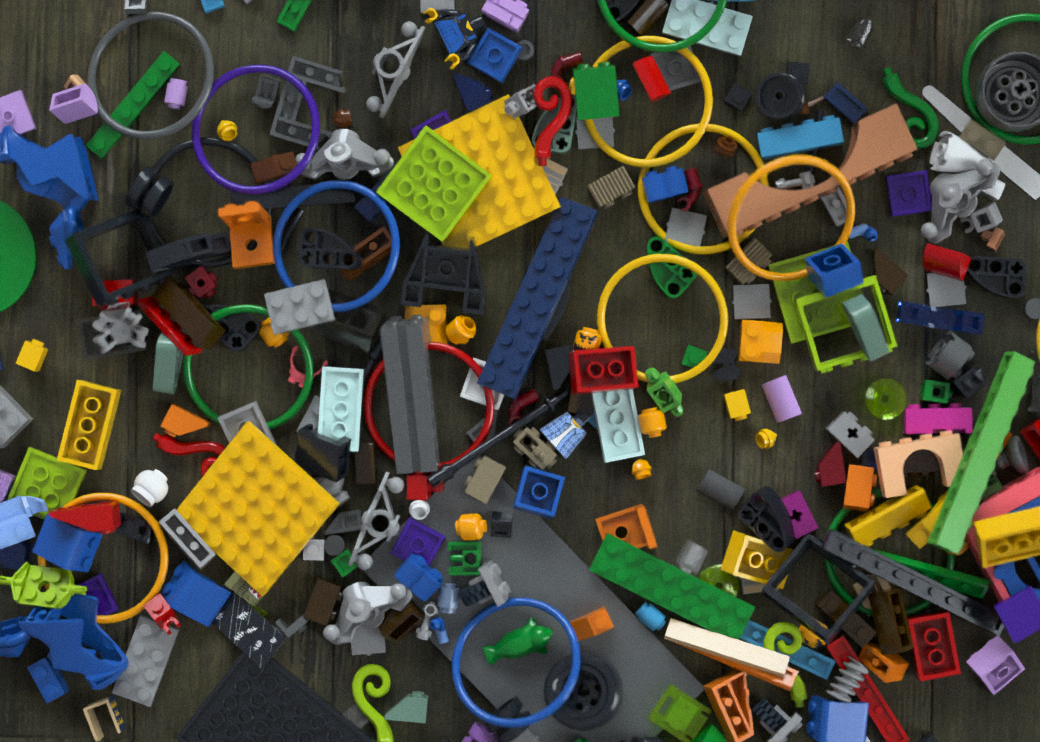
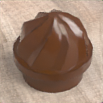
(342, 118)

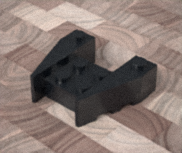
(447, 270)

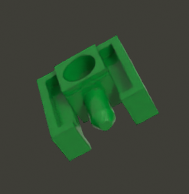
(467, 547)

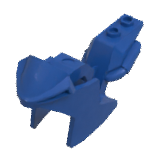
(56, 173)
(65, 640)

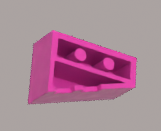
(937, 419)

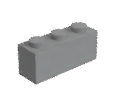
(187, 539)

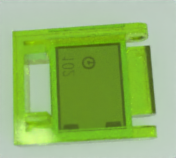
(682, 716)

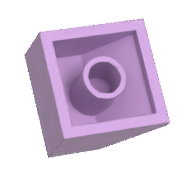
(995, 664)

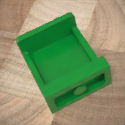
(596, 91)

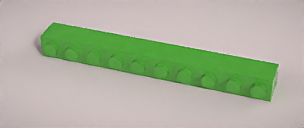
(981, 452)

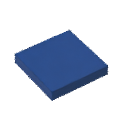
(495, 55)

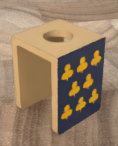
(93, 721)

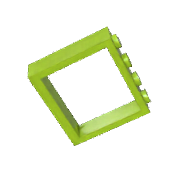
(845, 360)

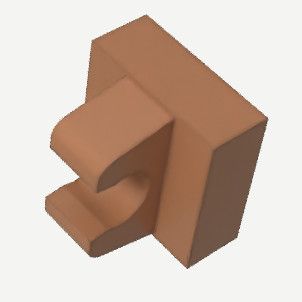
(993, 238)

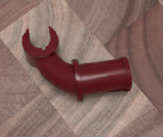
(564, 63)
(694, 188)
(520, 402)

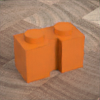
(858, 488)

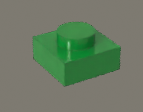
(693, 356)
(341, 563)

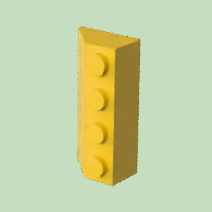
(888, 516)
(1008, 537)

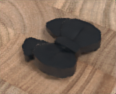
(729, 370)

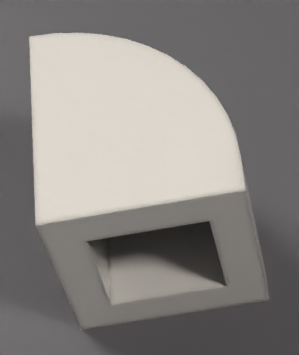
(995, 192)

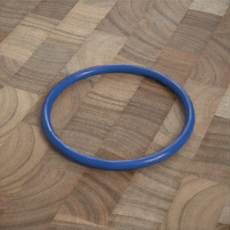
(334, 184)
(556, 703)

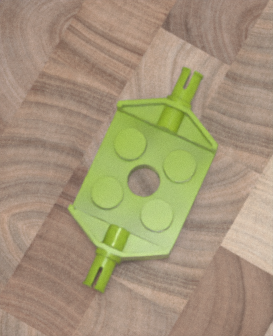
(29, 579)

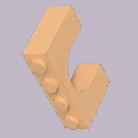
(891, 459)

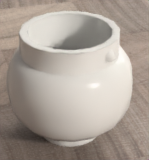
(150, 487)

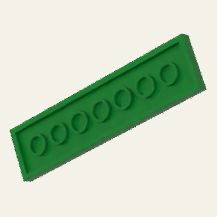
(671, 587)

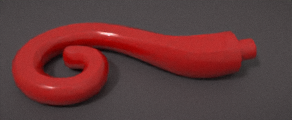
(543, 143)
(176, 447)

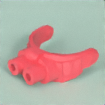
(295, 374)

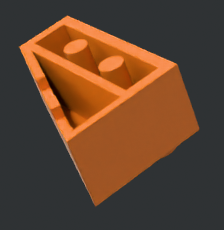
(731, 705)

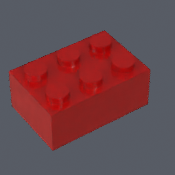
(603, 370)
(934, 646)

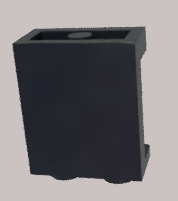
(322, 454)

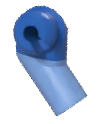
(865, 231)
(439, 626)

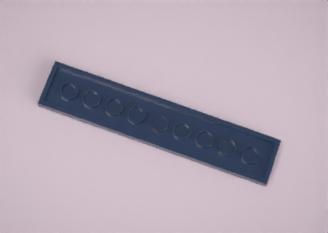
(537, 298)

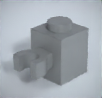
(983, 218)

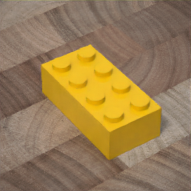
(89, 425)

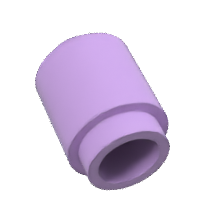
(176, 93)

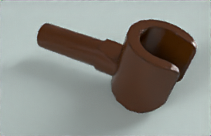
(805, 110)

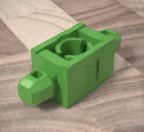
(663, 401)

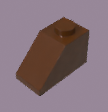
(273, 167)

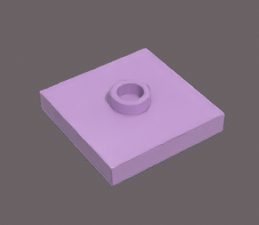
(16, 112)

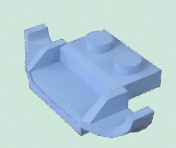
(15, 520)

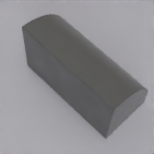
(720, 489)

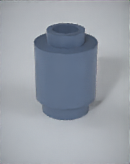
(448, 598)

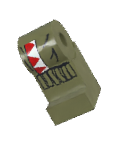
(243, 589)

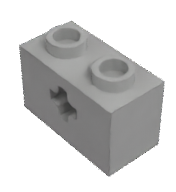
(839, 427)

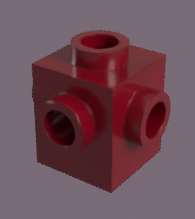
(195, 280)

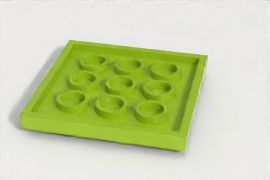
(434, 183)
(823, 315)

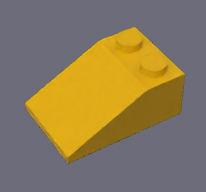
(753, 558)

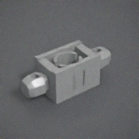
(521, 102)

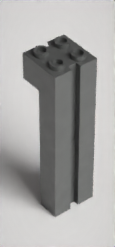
(410, 393)

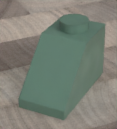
(410, 709)

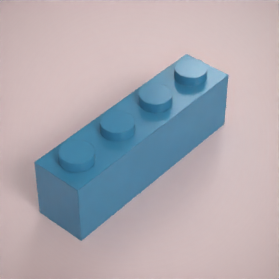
(800, 138)

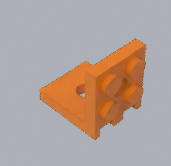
(249, 224)
(634, 520)

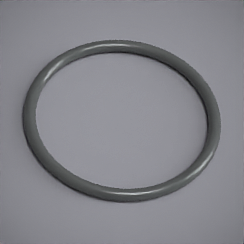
(153, 15)

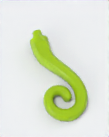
(798, 690)
(382, 728)

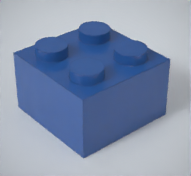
(834, 270)
(538, 492)

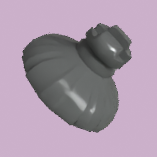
(1014, 456)

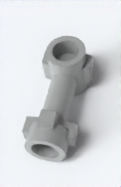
(805, 180)
(430, 609)

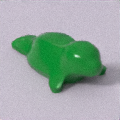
(520, 643)

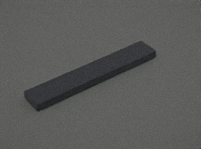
(282, 197)

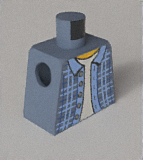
(566, 432)

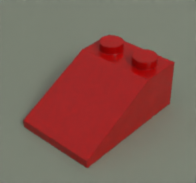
(93, 517)

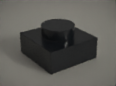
(799, 70)
(737, 97)

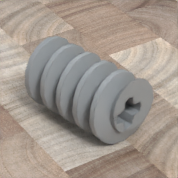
(848, 680)

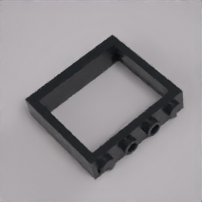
(88, 269)
(797, 613)

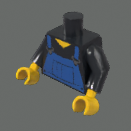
(456, 33)

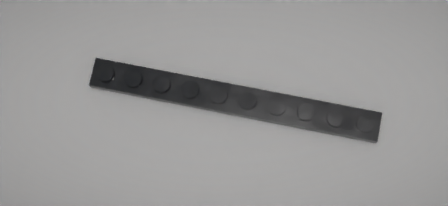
(913, 582)

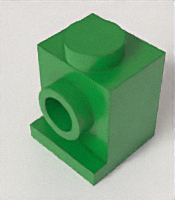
(944, 395)

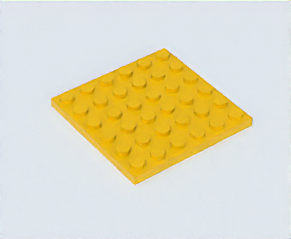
(518, 186)
(256, 508)

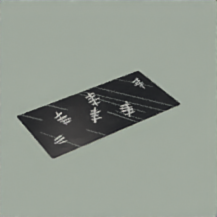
(248, 630)

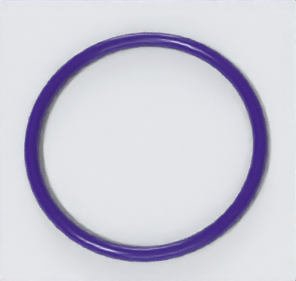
(259, 68)

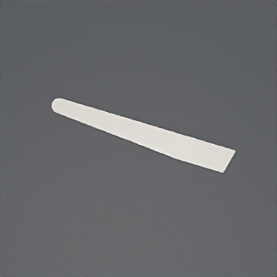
(1008, 162)

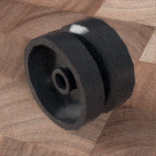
(793, 96)
(149, 193)
(508, 711)

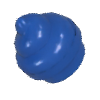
(623, 89)

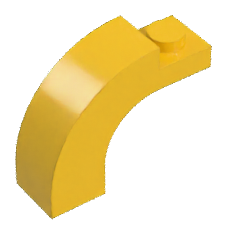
(922, 529)

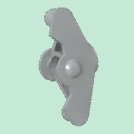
(409, 30)
(346, 156)
(957, 197)
(395, 485)
(365, 607)

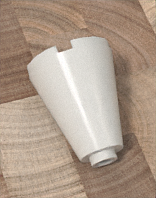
(954, 154)

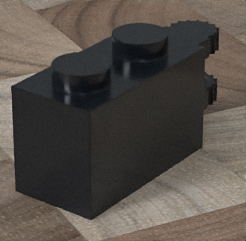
(968, 382)

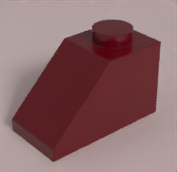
(831, 467)

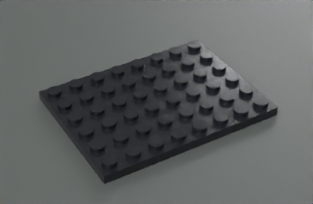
(267, 707)

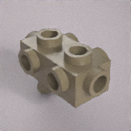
(540, 453)

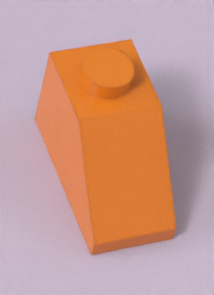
(181, 421)
(592, 624)
(886, 666)

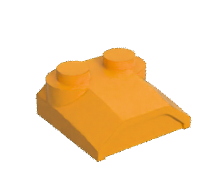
(437, 320)
(760, 341)

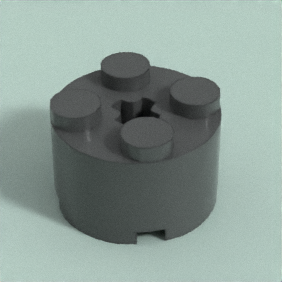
(949, 356)

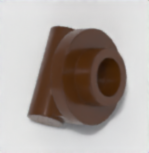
(725, 146)

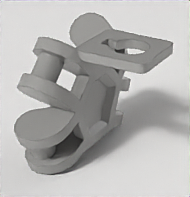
(120, 328)

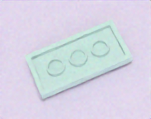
(689, 16)
(341, 404)
(617, 425)

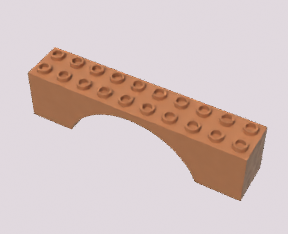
(873, 145)

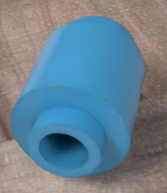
(650, 616)

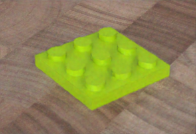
(47, 479)

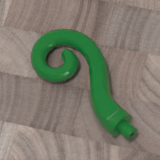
(896, 90)

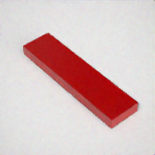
(167, 326)

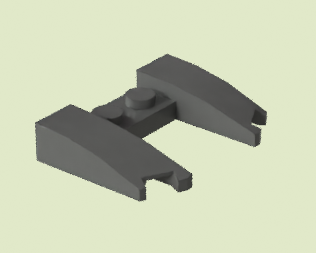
(284, 122)

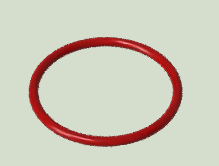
(431, 346)

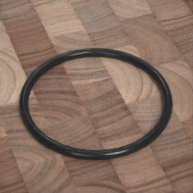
(214, 142)

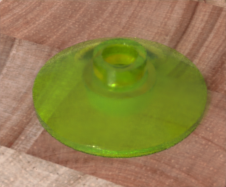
(896, 399)
(714, 574)

